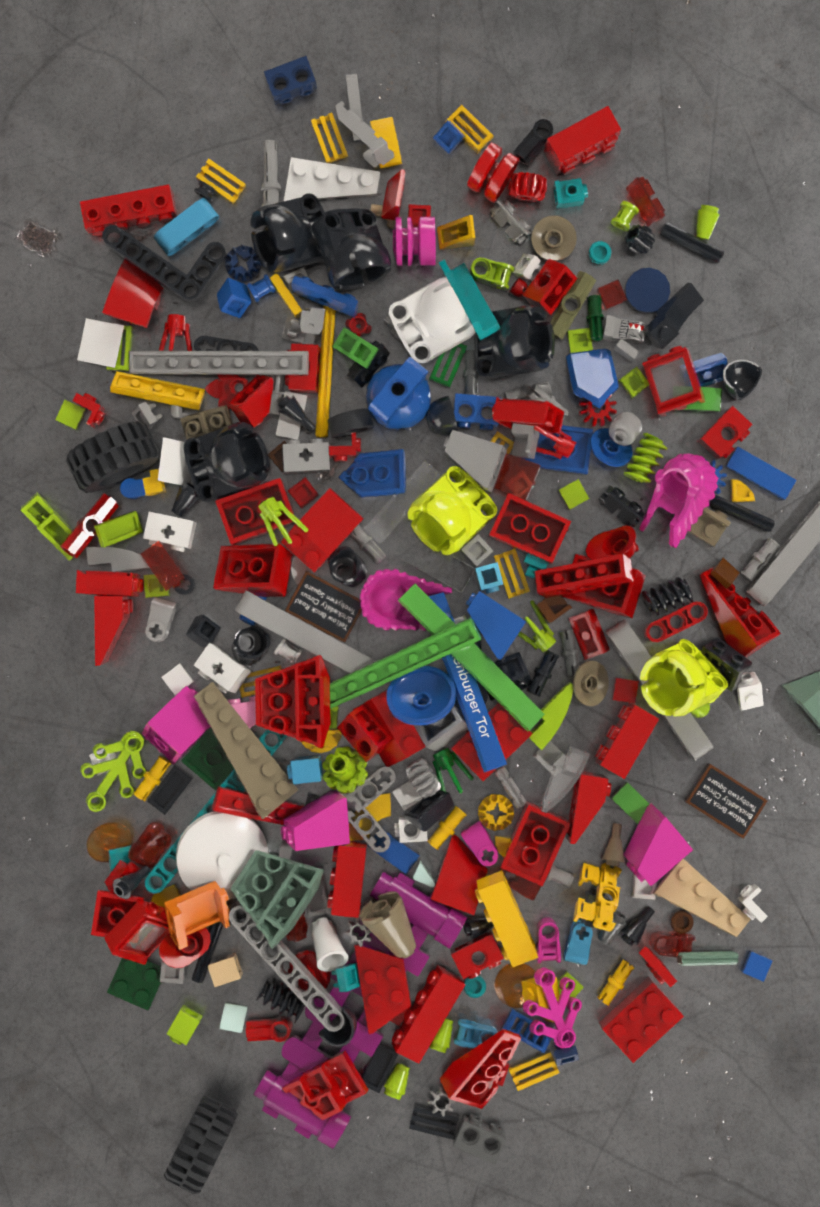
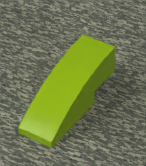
(47, 521)
(554, 715)

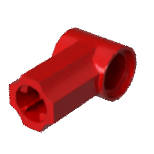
(266, 1029)

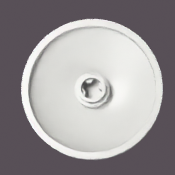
(217, 850)

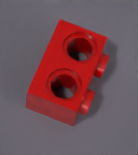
(364, 733)

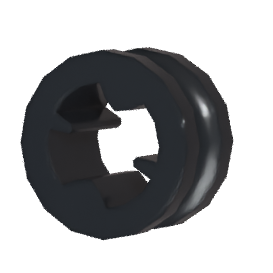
(205, 191)
(192, 585)

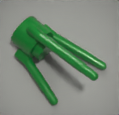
(445, 760)

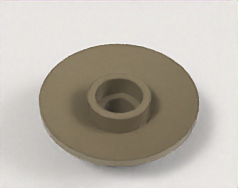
(554, 227)
(590, 683)

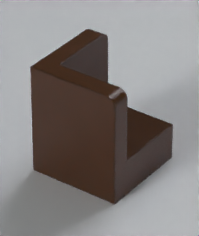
(553, 608)

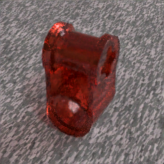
(150, 847)
(523, 886)
(674, 943)

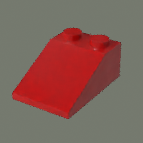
(328, 526)
(253, 568)
(614, 599)
(111, 617)
(587, 799)
(535, 843)

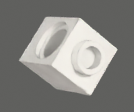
(419, 836)

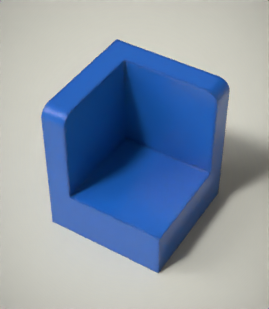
(233, 298)

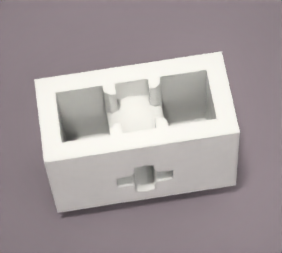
(158, 523)
(233, 674)

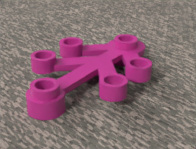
(555, 1010)

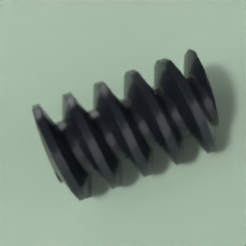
(666, 596)
(281, 998)

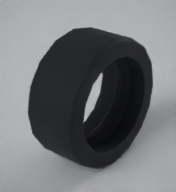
(350, 421)

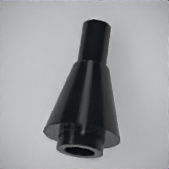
(291, 408)
(127, 884)
(476, 926)
(633, 931)

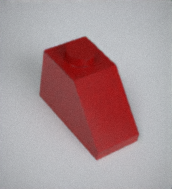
(253, 401)

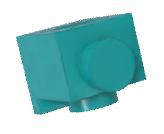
(564, 199)

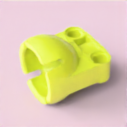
(451, 512)
(680, 680)

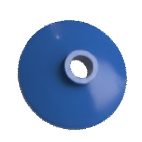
(608, 451)

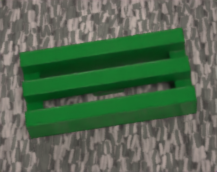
(441, 381)

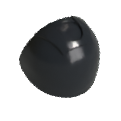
(741, 378)
(441, 417)
(343, 1035)

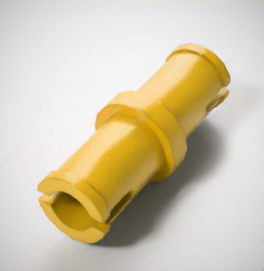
(152, 778)
(446, 827)
(615, 982)

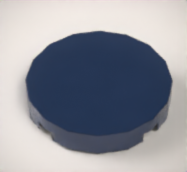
(647, 290)

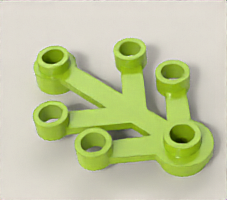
(116, 767)

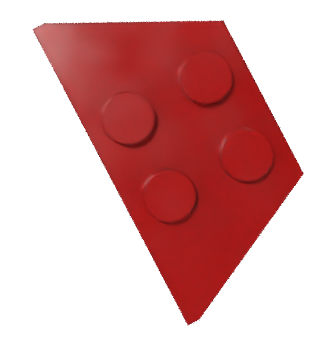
(382, 986)

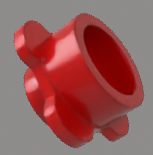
(359, 319)

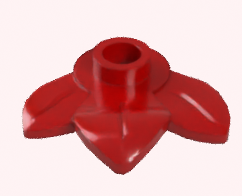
(225, 388)

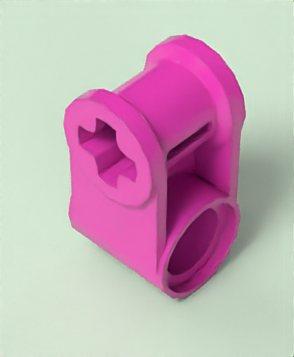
(479, 840)
(548, 944)

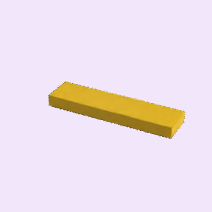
(157, 390)

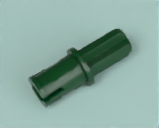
(595, 317)

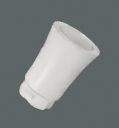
(327, 945)

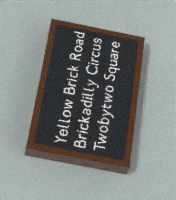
(324, 606)
(726, 801)

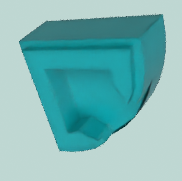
(118, 854)

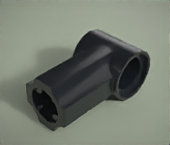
(533, 142)

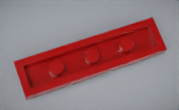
(239, 804)

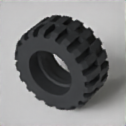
(113, 456)
(200, 1145)

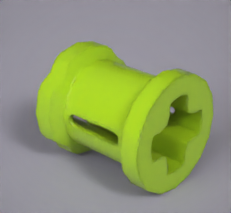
(624, 216)

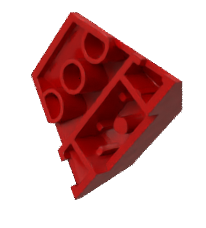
(296, 701)

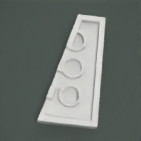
(329, 180)

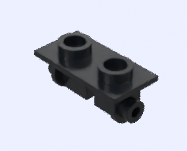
(363, 375)
(617, 499)

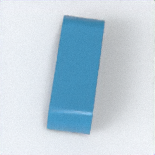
(186, 227)

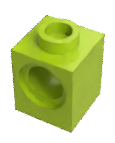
(184, 1025)

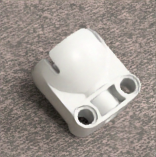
(432, 320)

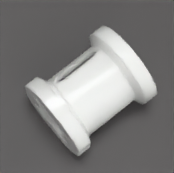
(288, 651)

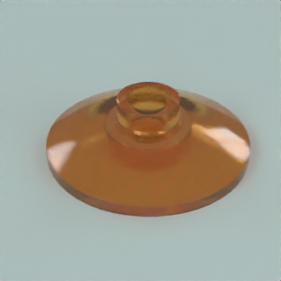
(98, 844)
(505, 982)

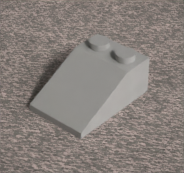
(444, 731)

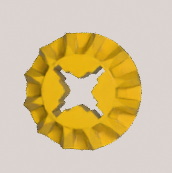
(504, 805)

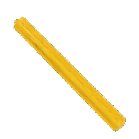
(325, 373)

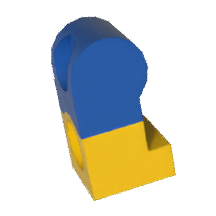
(143, 487)

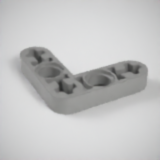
(363, 802)

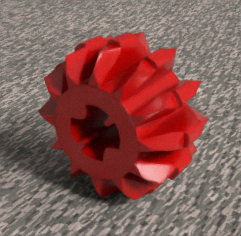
(527, 186)
(601, 416)

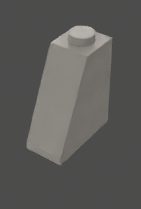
(476, 457)

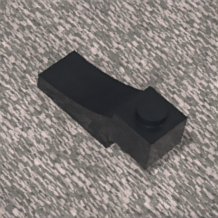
(672, 316)

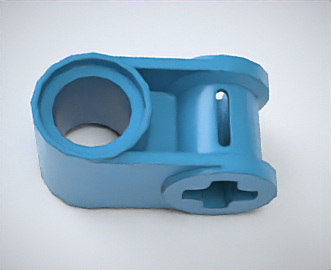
(578, 946)
(474, 1035)

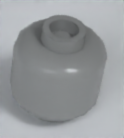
(625, 428)

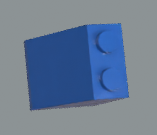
(495, 622)

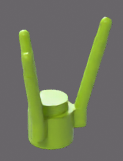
(271, 511)
(543, 637)

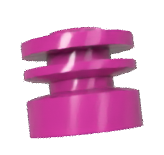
(415, 241)

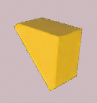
(457, 233)

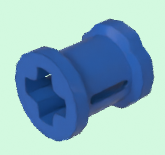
(261, 288)

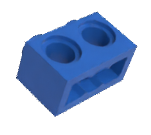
(476, 404)

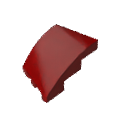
(133, 296)
(459, 877)
(328, 1086)

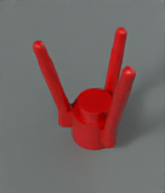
(174, 327)
(563, 444)

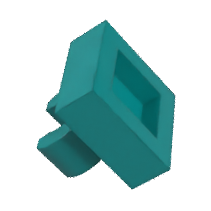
(534, 564)
(347, 977)

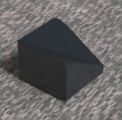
(203, 630)

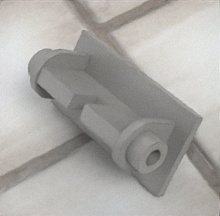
(506, 214)

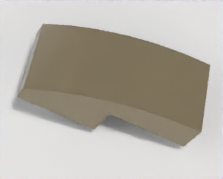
(205, 421)

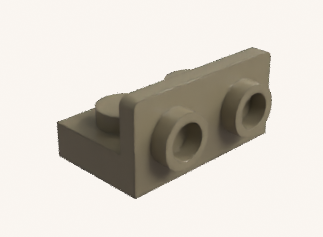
(710, 526)

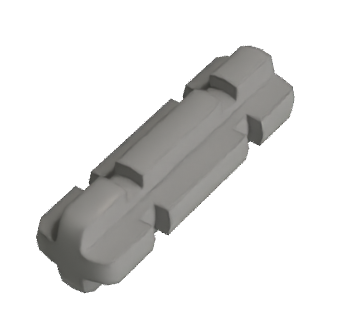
(510, 787)

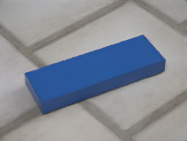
(760, 473)

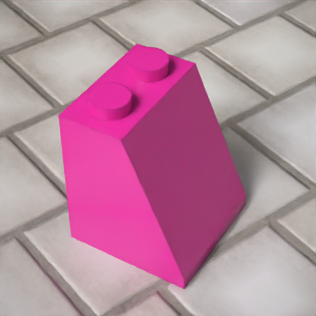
(177, 726)
(318, 823)
(655, 847)

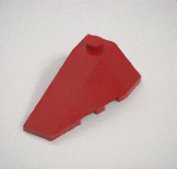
(739, 621)
(475, 1075)

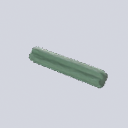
(707, 958)

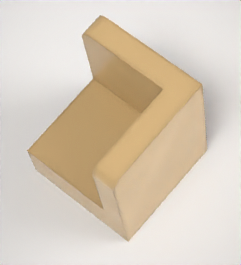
(225, 970)

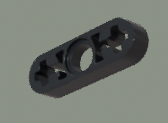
(211, 342)

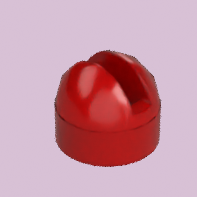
(517, 287)

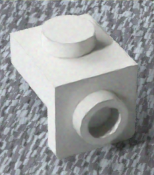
(749, 691)
(751, 908)

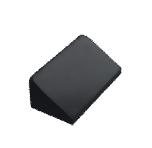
(430, 810)

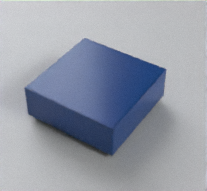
(448, 137)
(756, 966)

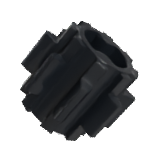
(640, 239)

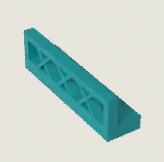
(471, 299)

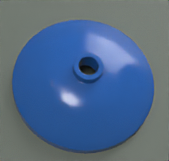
(421, 686)

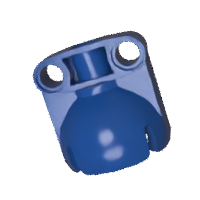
(402, 410)

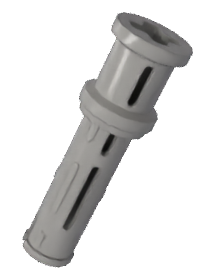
(270, 186)

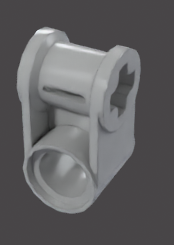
(160, 614)

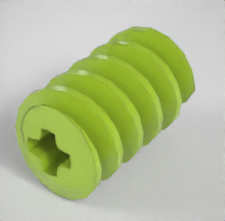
(646, 459)

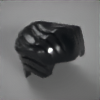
(347, 567)
(250, 645)

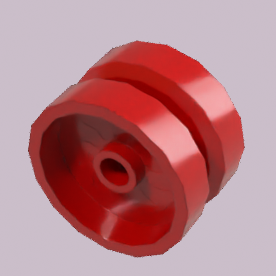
(491, 171)

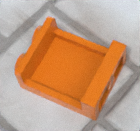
(196, 911)

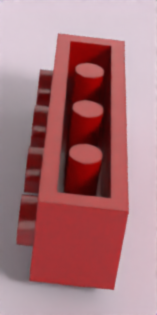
(129, 209)
(427, 1014)

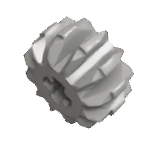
(423, 778)

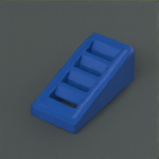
(524, 1037)

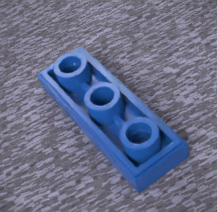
(325, 295)

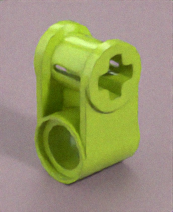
(493, 273)

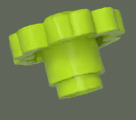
(344, 770)

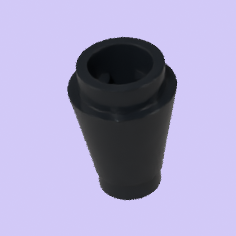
(185, 499)

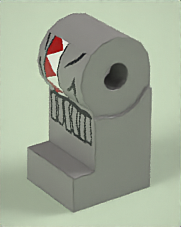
(628, 330)

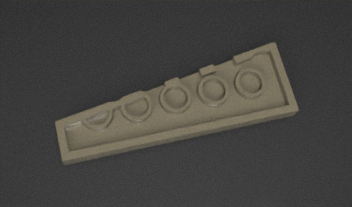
(254, 765)

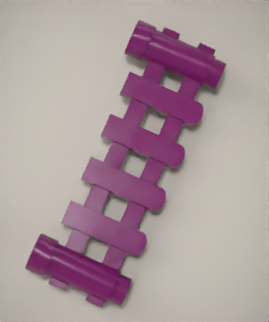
(427, 918)

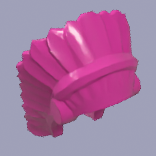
(682, 490)
(381, 597)

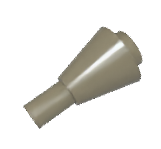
(614, 850)

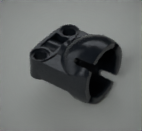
(288, 236)
(348, 245)
(519, 344)
(226, 461)

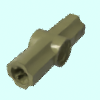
(578, 293)

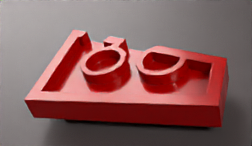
(657, 967)

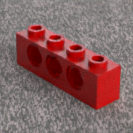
(584, 576)

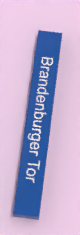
(472, 705)

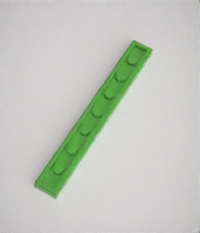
(474, 660)
(403, 662)

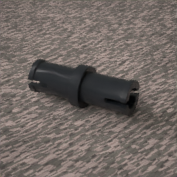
(543, 673)

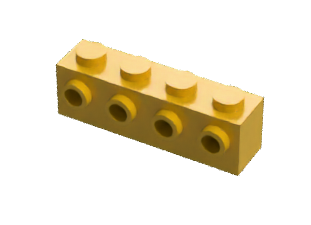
(506, 918)

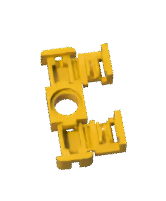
(601, 909)

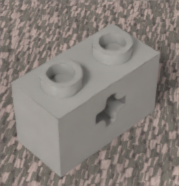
(294, 464)

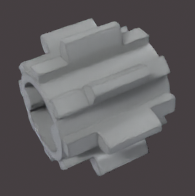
(355, 936)
(436, 1096)

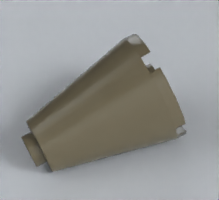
(390, 923)

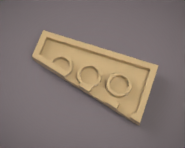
(695, 894)

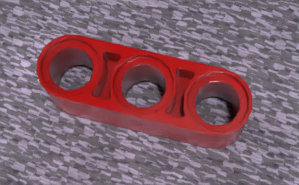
(685, 617)

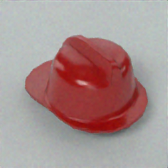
(613, 543)
(197, 945)

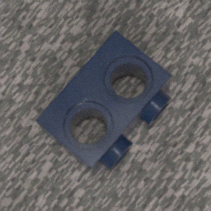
(287, 74)

